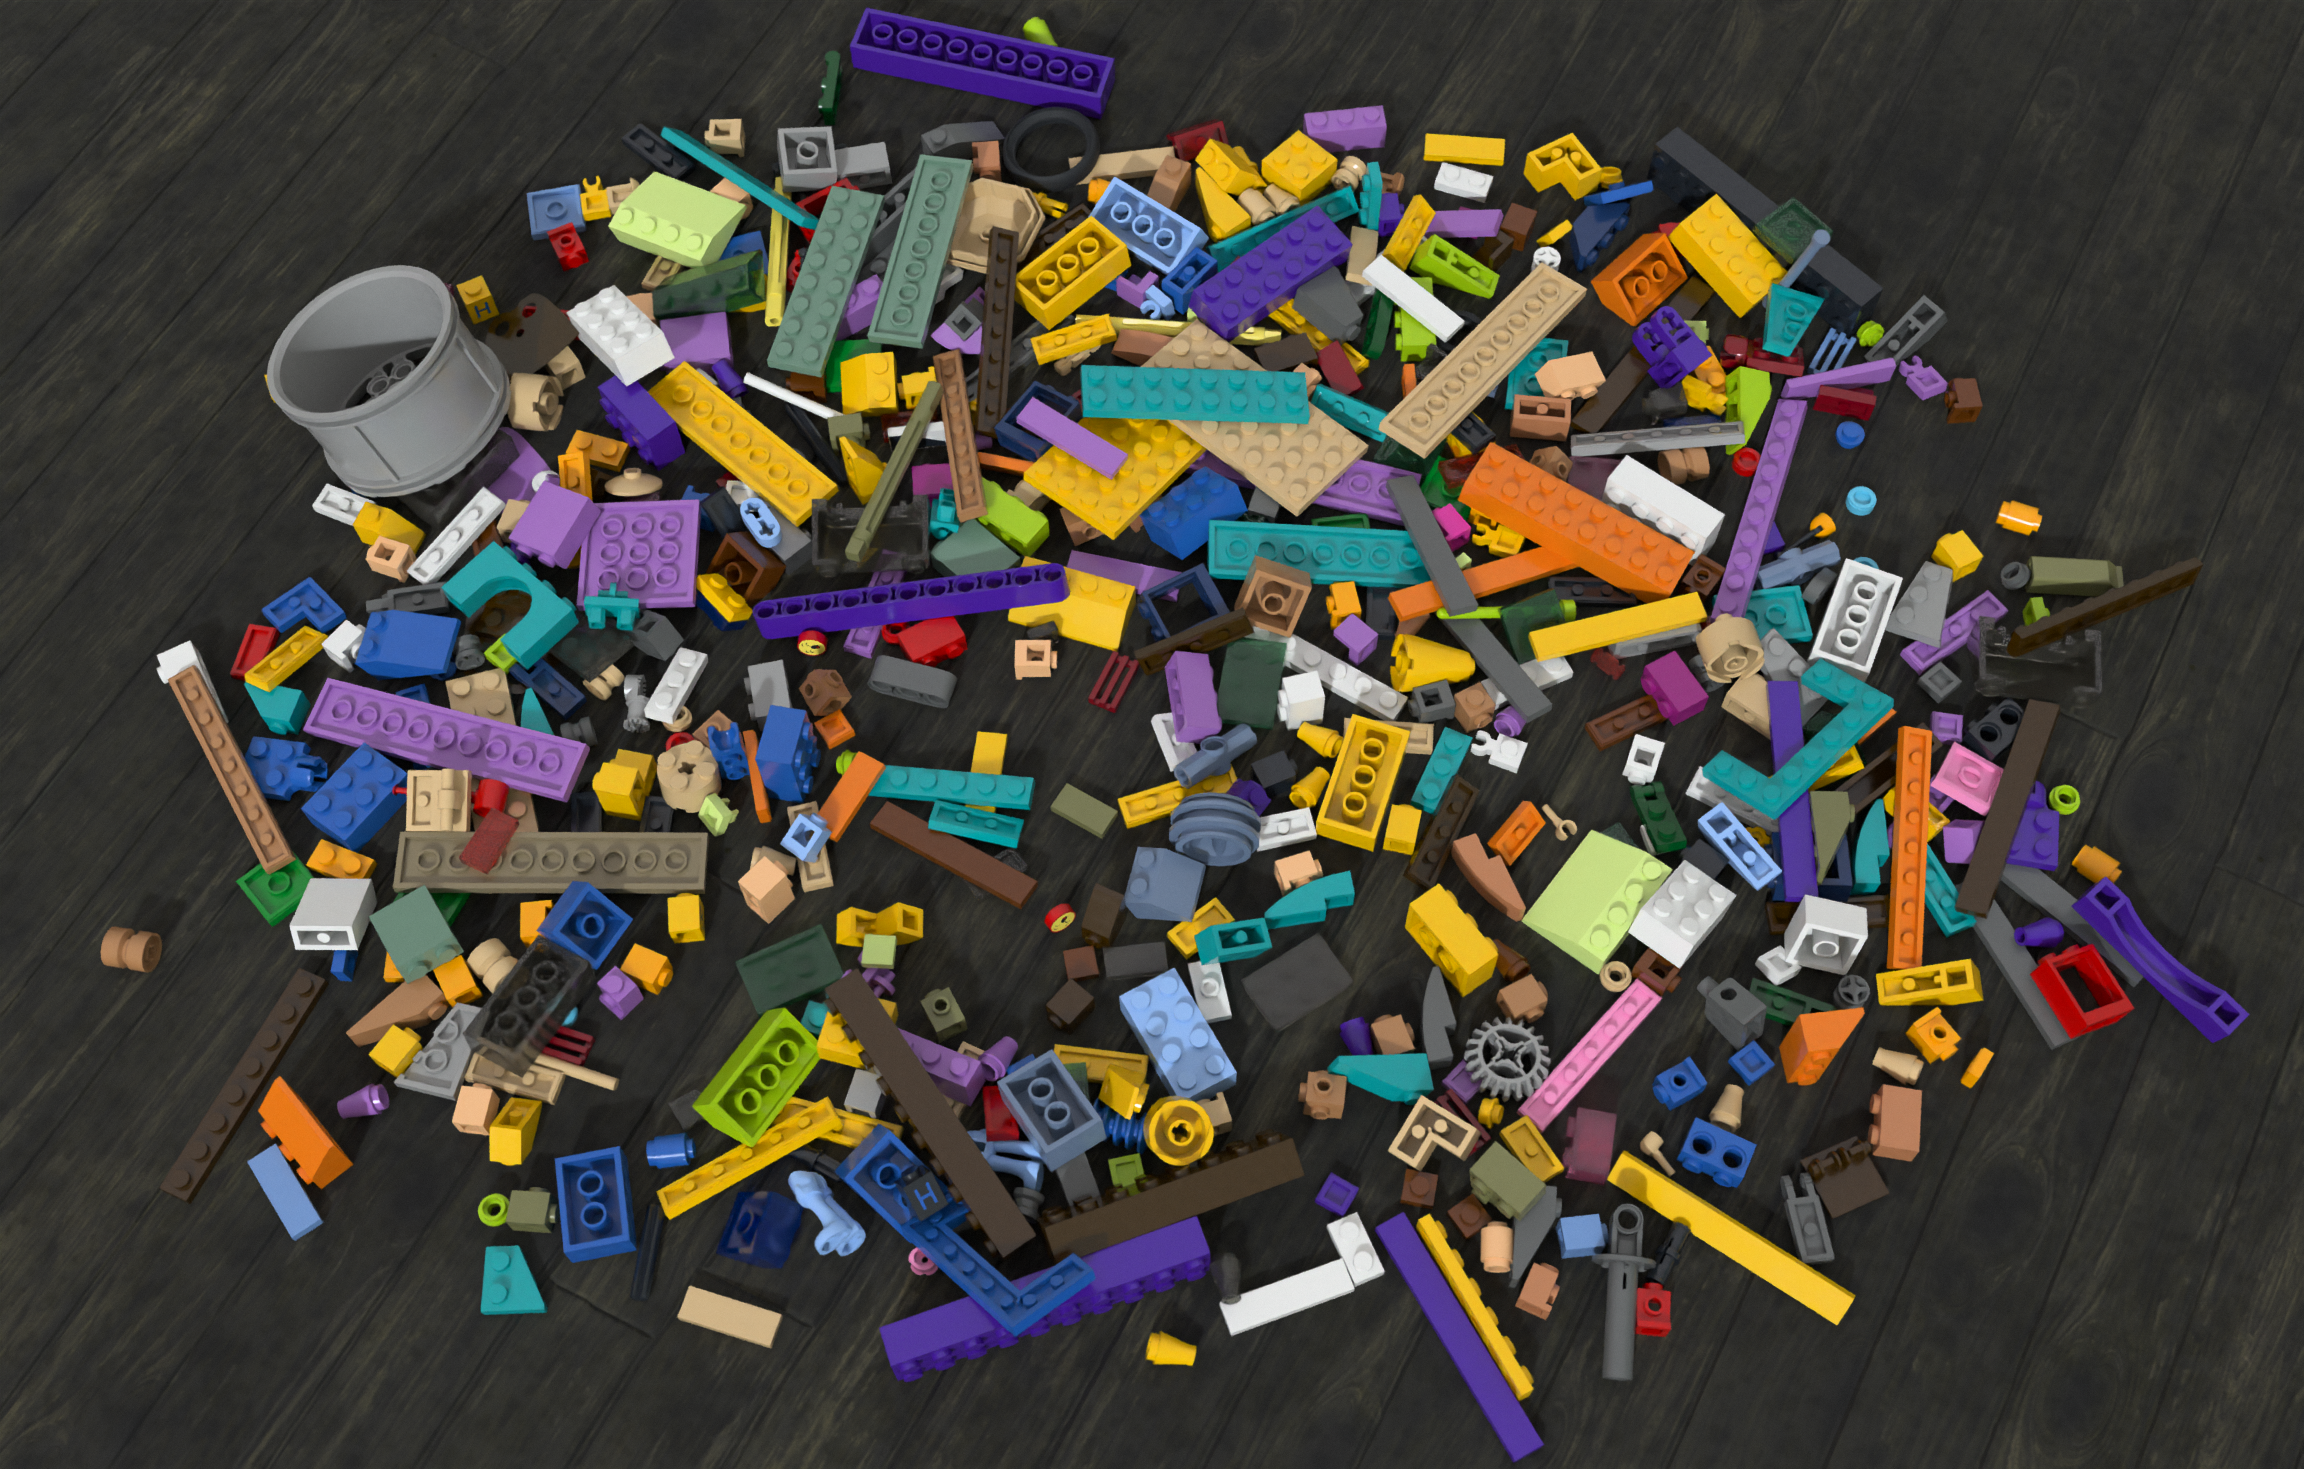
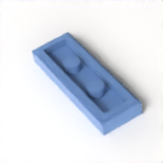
(285, 1192)

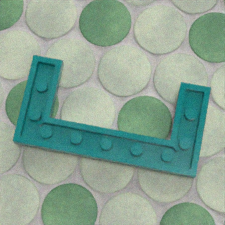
(1773, 795)

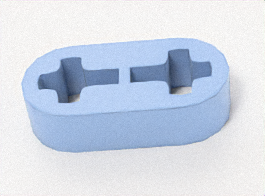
(766, 519)

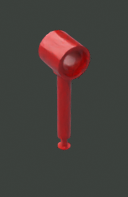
(489, 795)

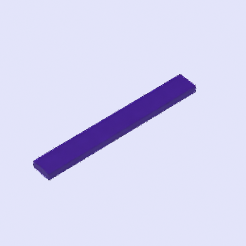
(1795, 821)
(1459, 1338)

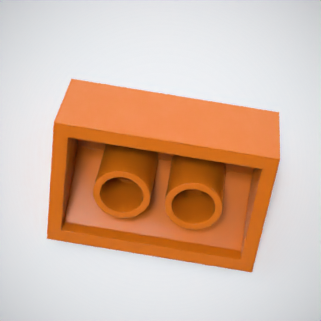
(1640, 278)
(1815, 1042)
(302, 1135)

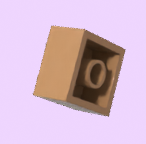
(1274, 595)

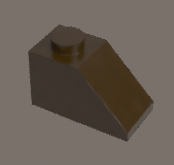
(1103, 917)

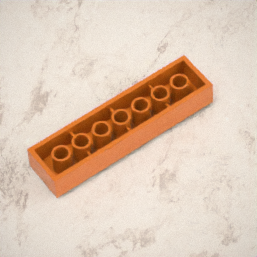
(1575, 525)

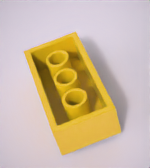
(1727, 255)
(1071, 272)
(1362, 782)

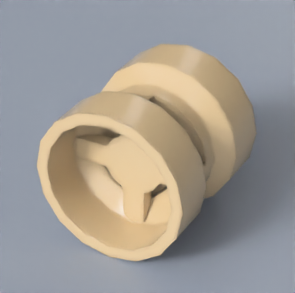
(1349, 174)
(605, 682)

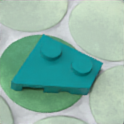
(509, 1283)

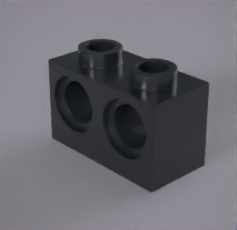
(1995, 730)

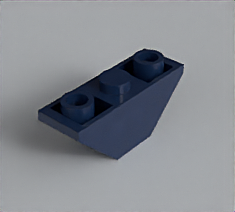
(1595, 231)

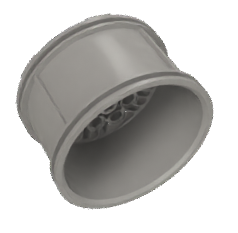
(420, 418)

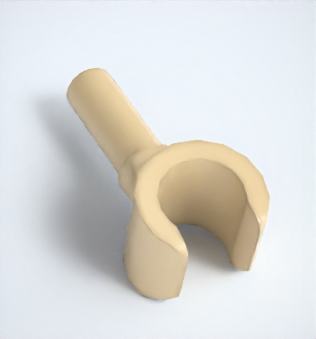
(1559, 823)
(1650, 1146)

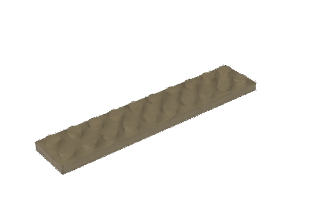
(554, 859)

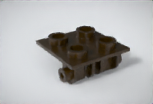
(1845, 1176)

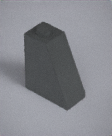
(1329, 306)

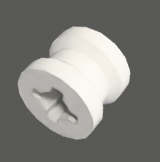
(1547, 256)

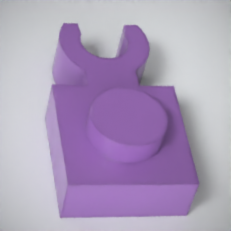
(1923, 381)

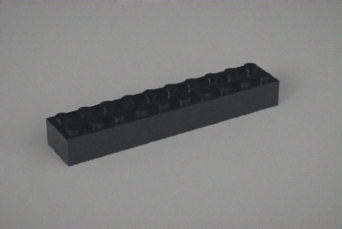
(1695, 175)

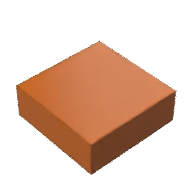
(834, 729)

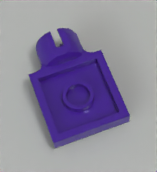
(2038, 834)

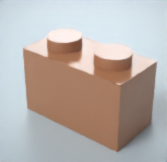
(1540, 417)
(1895, 1122)

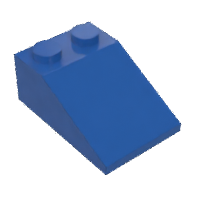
(407, 644)
(872, 1173)

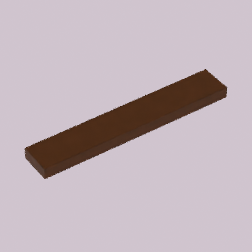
(954, 855)

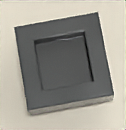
(1939, 682)

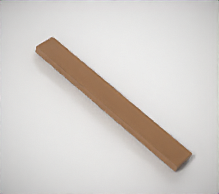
(960, 436)
(232, 770)

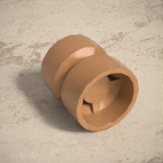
(1683, 464)
(125, 949)

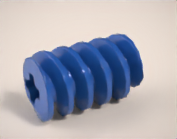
(1122, 1128)

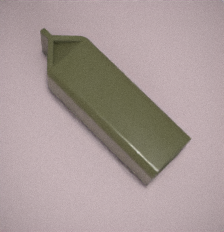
(2072, 576)

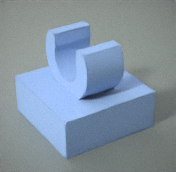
(1159, 302)

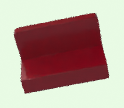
(1191, 140)
(1851, 403)

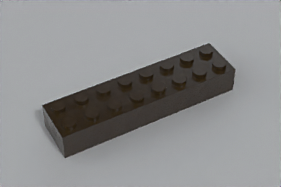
(1169, 1196)

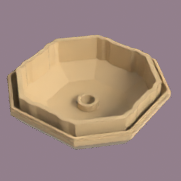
(990, 205)

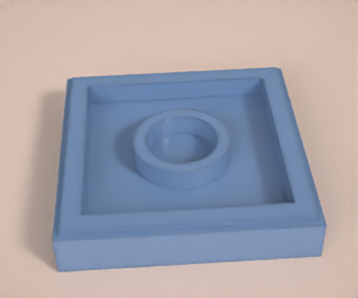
(554, 209)

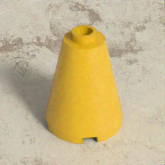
(1427, 662)

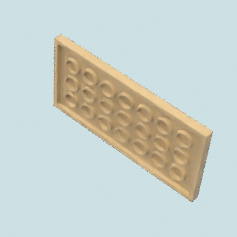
(1281, 459)

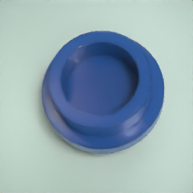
(1849, 434)

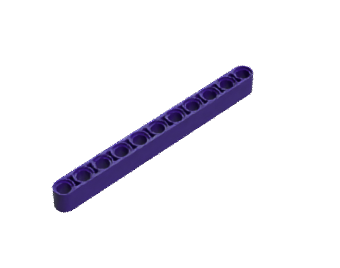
(912, 601)

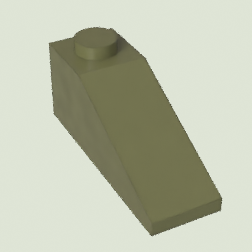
(1829, 821)

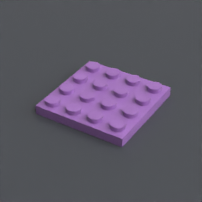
(646, 550)

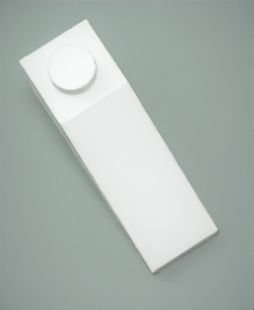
(181, 658)

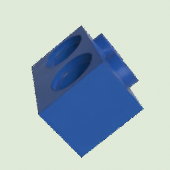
(1718, 1145)

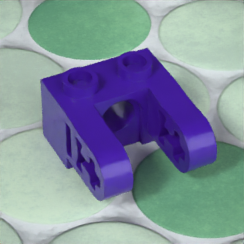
(1676, 353)

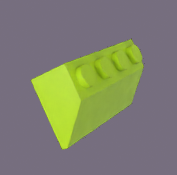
(759, 1077)

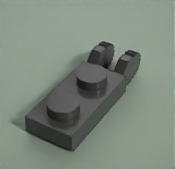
(1807, 1222)

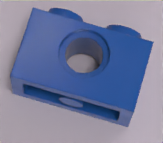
(1188, 275)

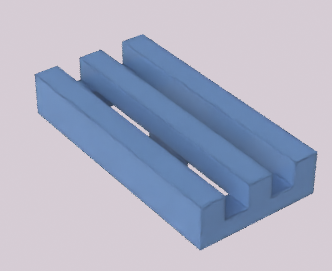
(1840, 340)

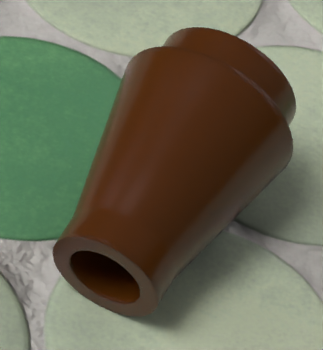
(1511, 963)

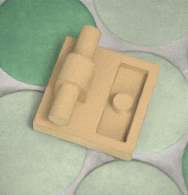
(438, 800)

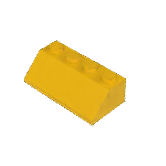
(1093, 612)

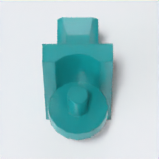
(944, 515)
(612, 604)

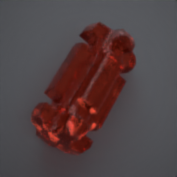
(1607, 663)

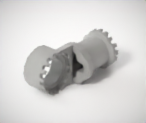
(636, 702)

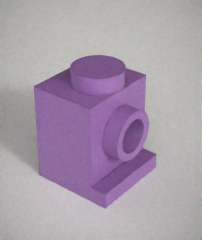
(619, 993)

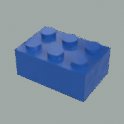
(1183, 515)
(787, 754)
(357, 798)
(595, 1204)

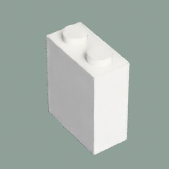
(333, 914)

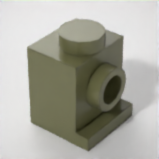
(850, 427)

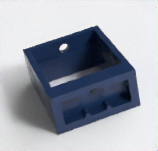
(1022, 443)
(1203, 584)
(1834, 888)

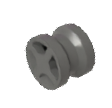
(468, 653)
(1853, 986)
(1028, 1202)

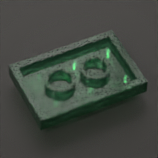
(1251, 682)
(790, 970)

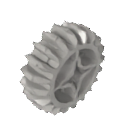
(1524, 1043)

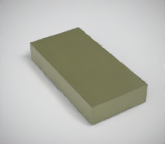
(1084, 810)

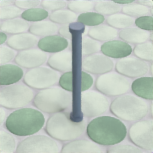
(1819, 240)

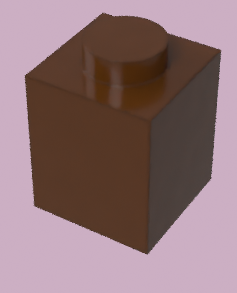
(1519, 225)

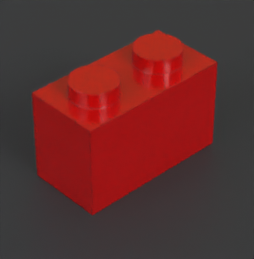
(933, 641)

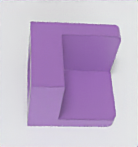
(1134, 288)
(1357, 637)
(1961, 840)

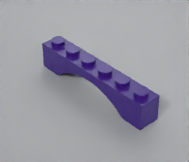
(2199, 1001)

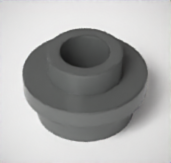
(2015, 575)

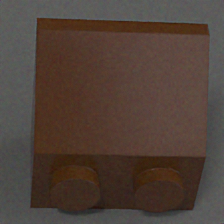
(747, 566)

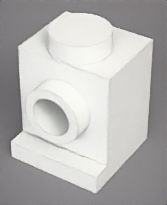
(344, 644)
(1643, 760)

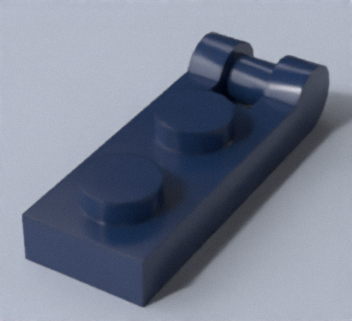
(550, 687)

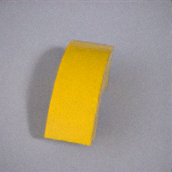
(897, 920)

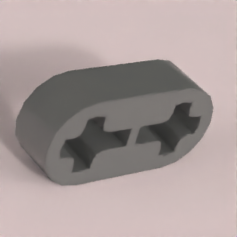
(1819, 586)

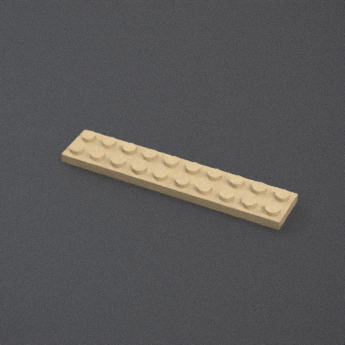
(1482, 360)

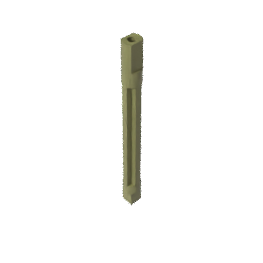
(894, 472)

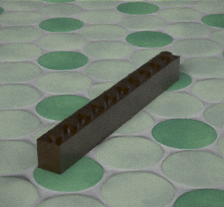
(930, 1116)

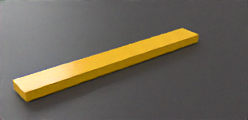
(1731, 1238)

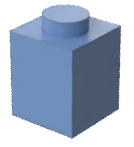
(1581, 1236)

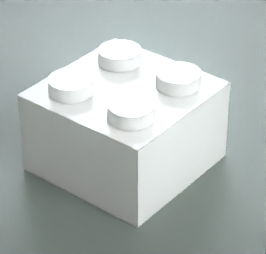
(1825, 934)

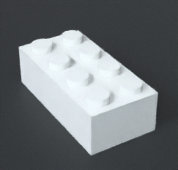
(620, 335)
(1663, 506)
(1855, 618)

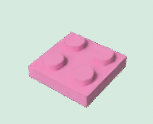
(1968, 778)

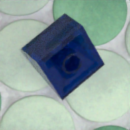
(760, 1229)

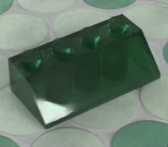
(712, 288)

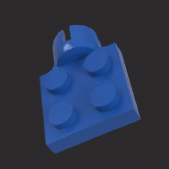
(284, 767)

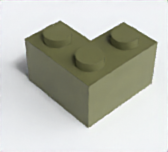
(1505, 1183)

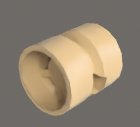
(491, 963)

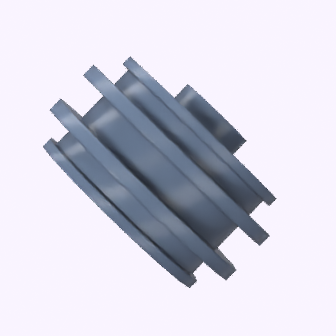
(1215, 829)

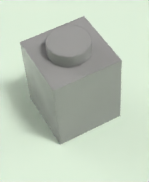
(865, 1095)

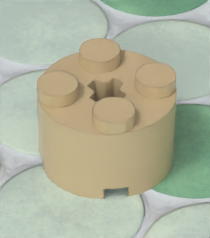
(535, 402)
(1730, 648)
(688, 775)

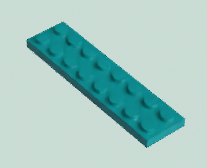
(1194, 394)
(1325, 552)

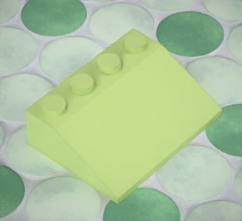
(677, 221)
(1596, 898)

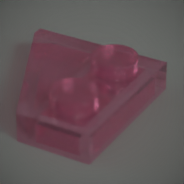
(1591, 474)

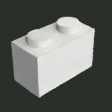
(1301, 700)

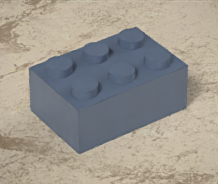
(1051, 1110)

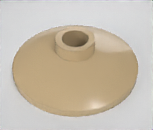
(633, 483)

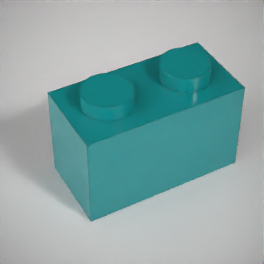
(1233, 941)

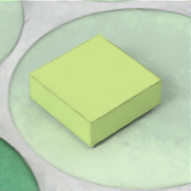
(879, 951)

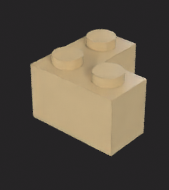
(1431, 1126)

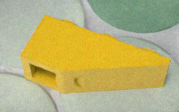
(1124, 1090)

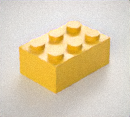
(1451, 939)

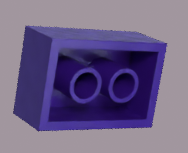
(641, 422)

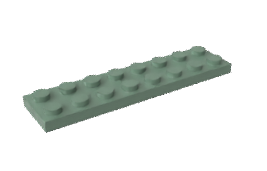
(920, 251)
(826, 281)

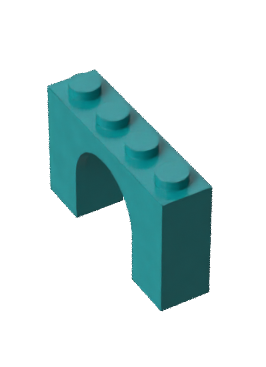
(498, 571)

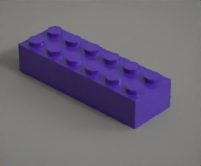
(1269, 274)

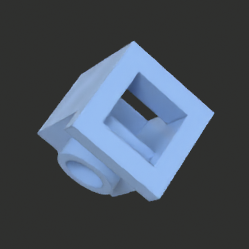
(798, 839)

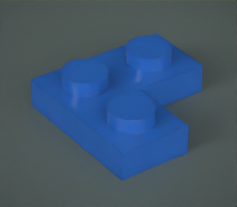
(304, 601)

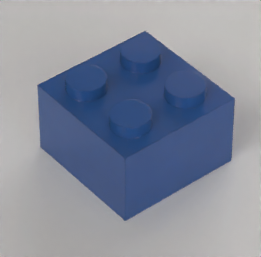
(585, 923)

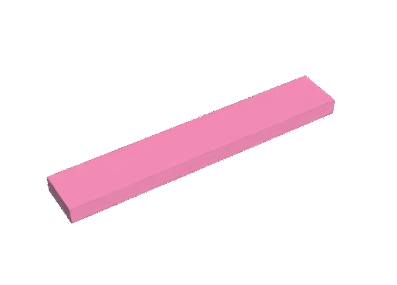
(1589, 1055)

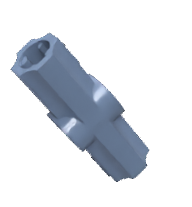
(1797, 566)
(1215, 755)

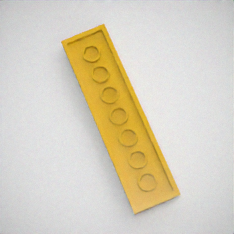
(742, 443)

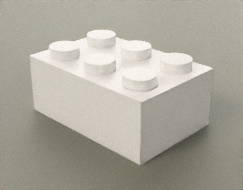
(1681, 913)

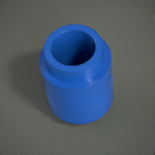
(670, 1150)

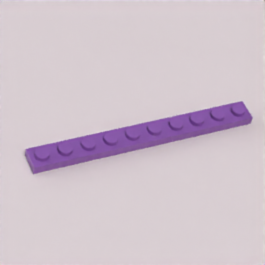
(1760, 509)

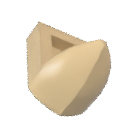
(619, 193)

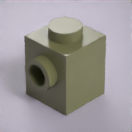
(943, 1014)
(532, 1210)

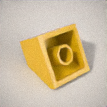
(870, 385)

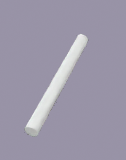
(789, 396)

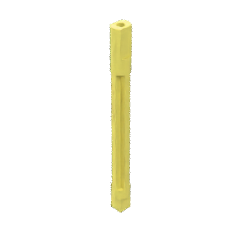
(777, 263)
(1253, 336)

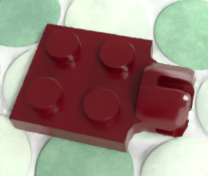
(1742, 351)

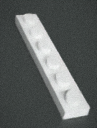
(1339, 676)

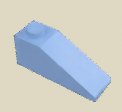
(1737, 845)

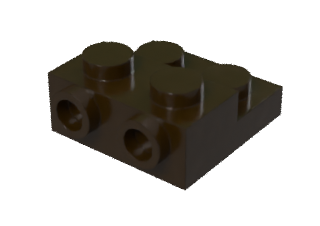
(503, 613)

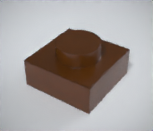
(1419, 1189)
(1469, 1217)

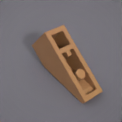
(1171, 182)
(407, 1006)

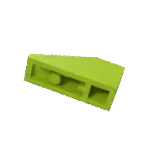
(1453, 268)
(1747, 396)

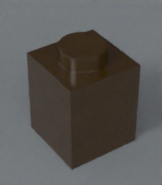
(1069, 1007)

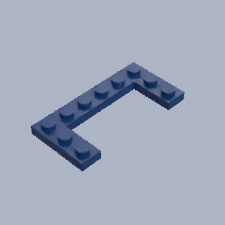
(988, 1287)

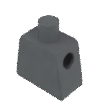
(1733, 1011)

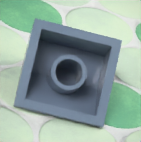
(1164, 885)

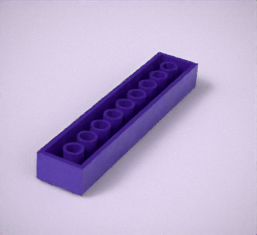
(982, 62)
(1121, 1274)

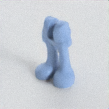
(1029, 1171)
(839, 1228)

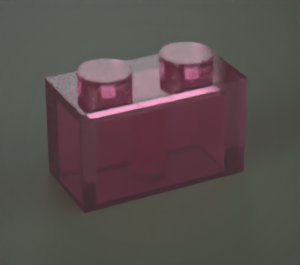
(1590, 1145)

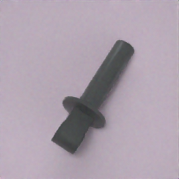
(1623, 1265)

